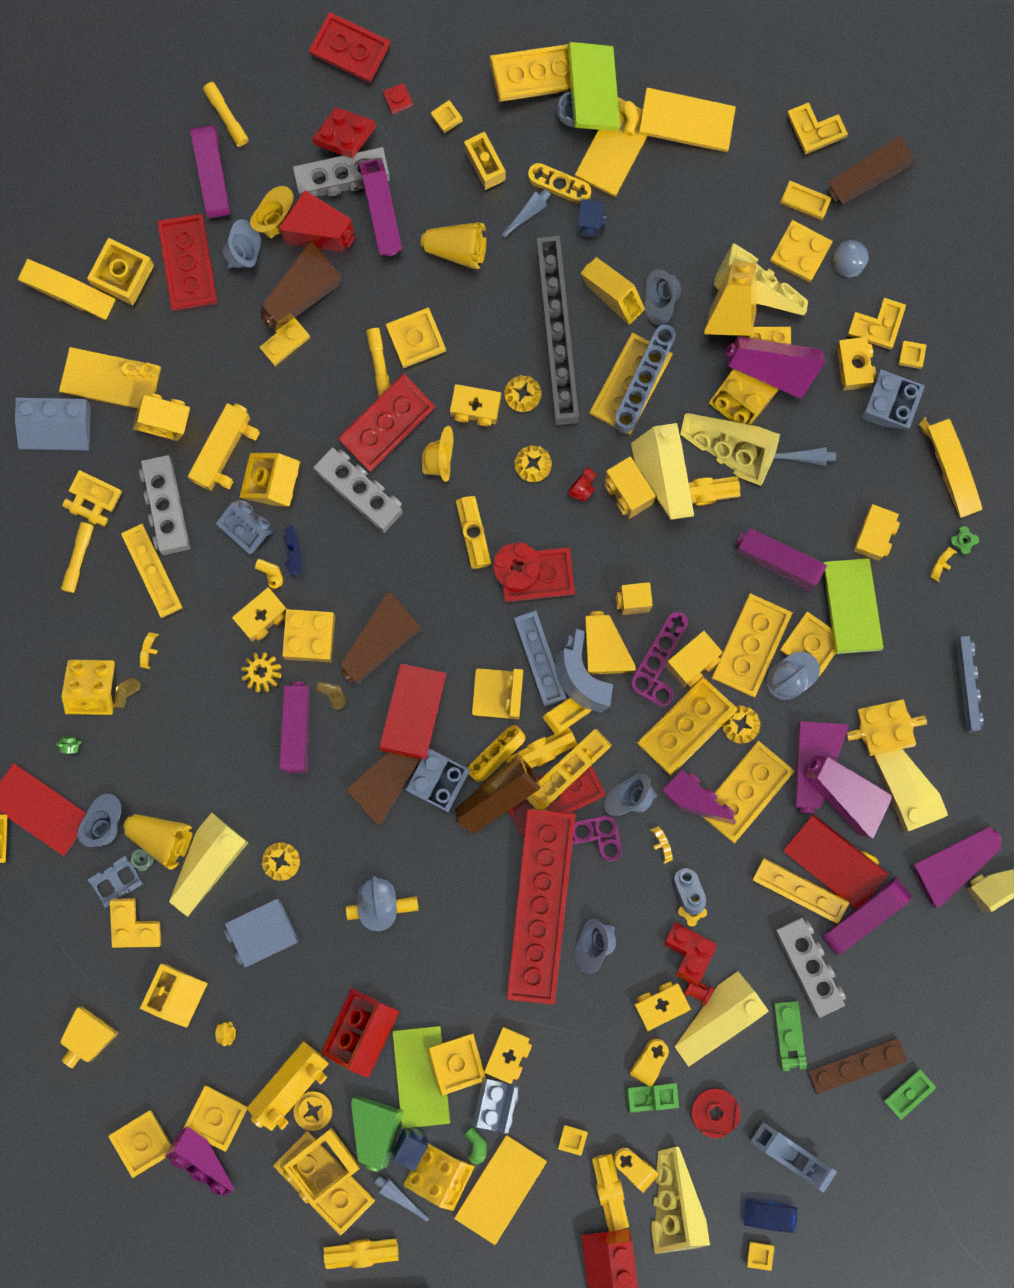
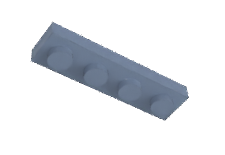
(540, 658)
(970, 693)

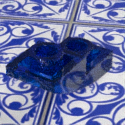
(295, 558)
(771, 1217)

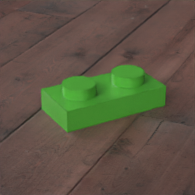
(909, 1094)

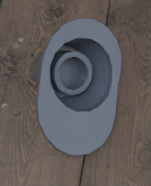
(242, 245)
(661, 295)
(793, 675)
(631, 795)
(100, 822)
(377, 904)
(593, 945)

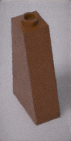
(872, 170)
(302, 286)
(381, 637)
(382, 784)
(498, 795)

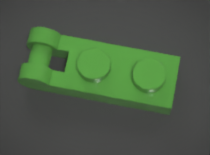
(789, 1035)

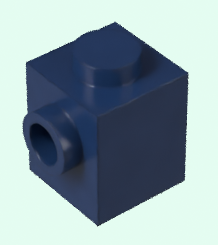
(591, 218)
(410, 1148)

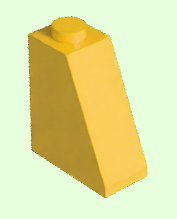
(613, 290)
(605, 647)

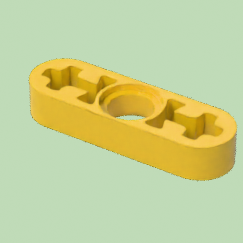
(541, 183)
(506, 744)

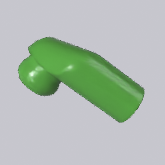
(479, 1146)

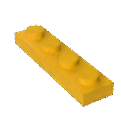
(152, 571)
(800, 890)

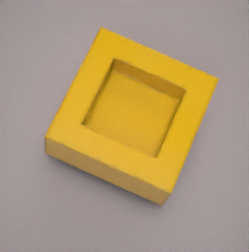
(446, 116)
(912, 354)
(572, 1140)
(760, 1256)

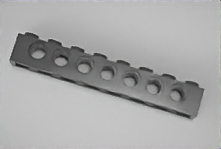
(557, 330)

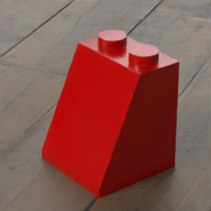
(317, 223)

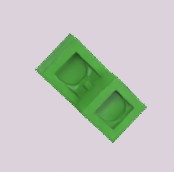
(652, 1098)

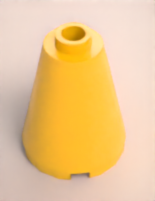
(457, 243)
(159, 838)

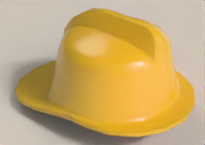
(272, 211)
(438, 454)

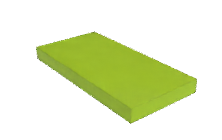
(593, 86)
(852, 606)
(415, 1078)

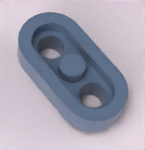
(688, 890)

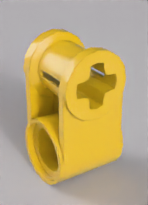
(648, 1066)
(638, 1170)

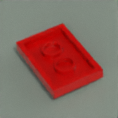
(349, 47)
(553, 579)

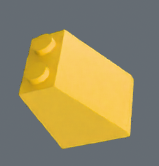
(735, 303)

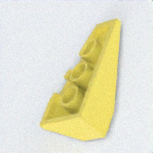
(768, 289)
(738, 445)
(662, 463)
(913, 794)
(208, 858)
(992, 890)
(727, 1013)
(679, 1215)

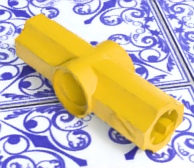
(707, 490)
(469, 518)
(546, 749)
(610, 1192)
(361, 1253)

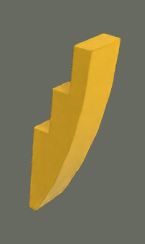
(66, 289)
(954, 468)
(569, 769)

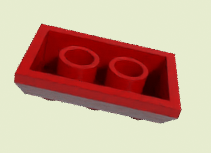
(359, 1032)
(609, 1259)

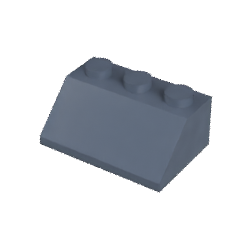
(53, 424)

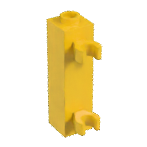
(220, 446)
(287, 1087)

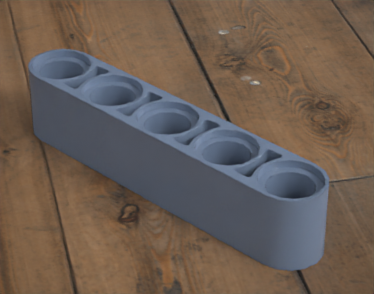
(648, 368)

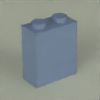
(261, 933)

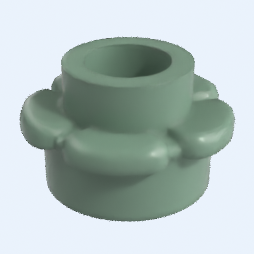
(141, 865)

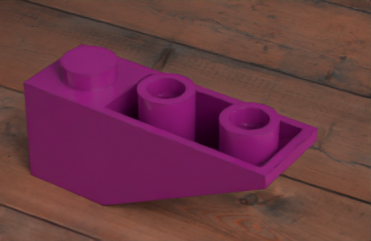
(695, 800)
(197, 1157)

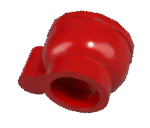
(582, 487)

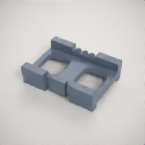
(112, 875)

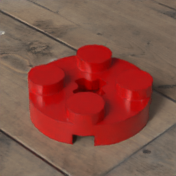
(521, 553)
(704, 1121)

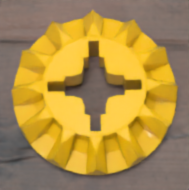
(527, 403)
(532, 474)
(745, 735)
(284, 872)
(310, 1122)

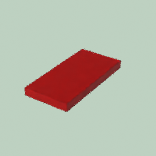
(187, 262)
(386, 422)
(413, 711)
(579, 794)
(40, 809)
(835, 862)

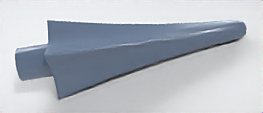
(533, 206)
(817, 456)
(392, 1191)

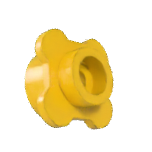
(692, 919)
(225, 1034)

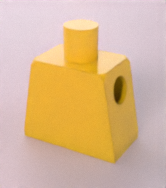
(85, 1037)

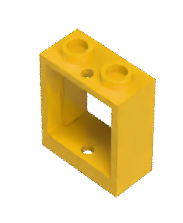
(339, 1149)

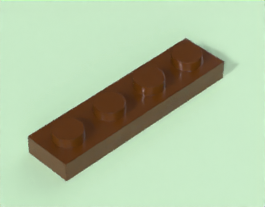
(857, 1066)

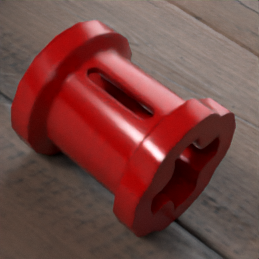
(700, 992)

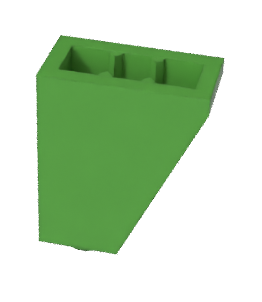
(375, 1131)

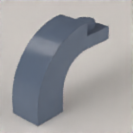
(576, 680)
(793, 1157)

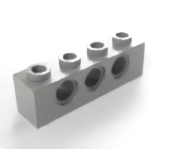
(330, 168)
(163, 468)
(382, 517)
(787, 937)

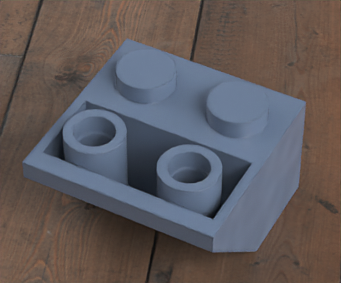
(892, 401)
(438, 780)

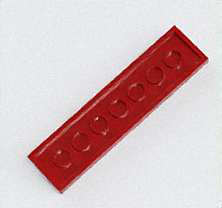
(541, 906)

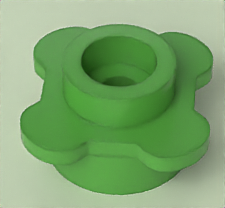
(965, 547)
(68, 744)

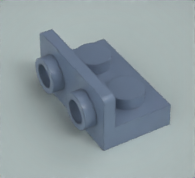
(244, 525)
(495, 1105)

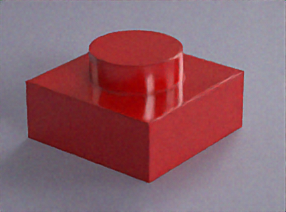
(397, 98)

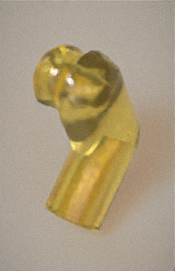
(124, 690)
(334, 692)

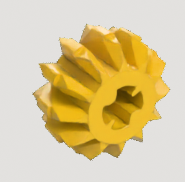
(256, 679)

